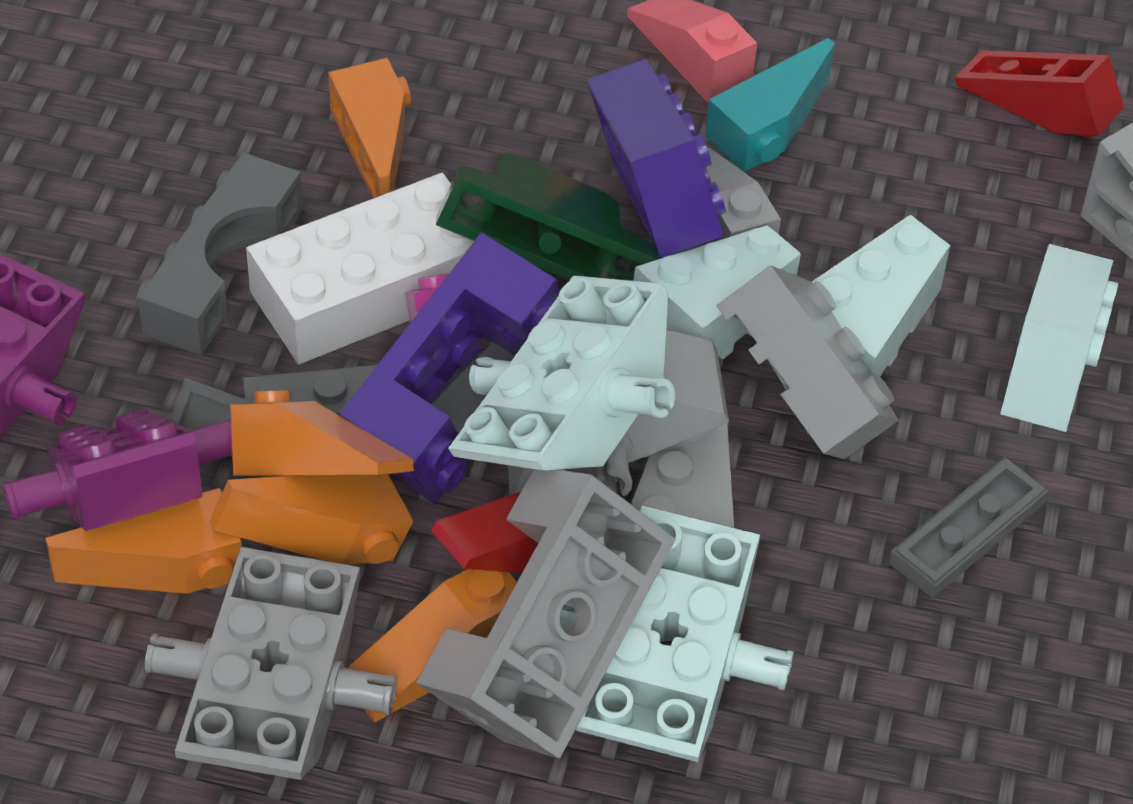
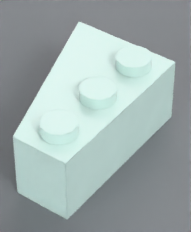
(711, 273)
(887, 288)
(1060, 336)

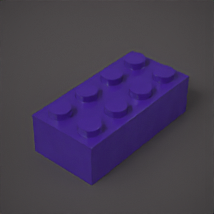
(658, 157)

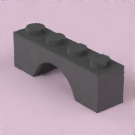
(185, 296)

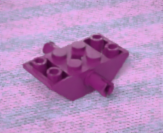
(34, 336)
(121, 470)

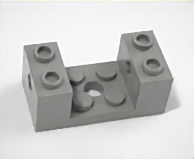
(529, 675)

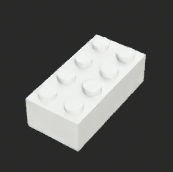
(352, 268)

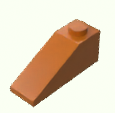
(370, 114)
(305, 439)
(317, 515)
(151, 552)
(462, 603)

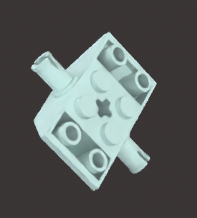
(574, 379)
(671, 694)

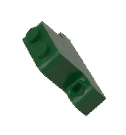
(544, 219)

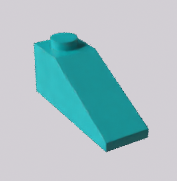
(764, 112)

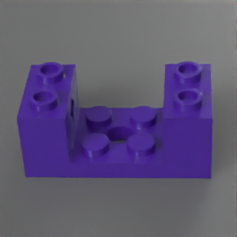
(483, 295)

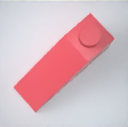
(699, 42)

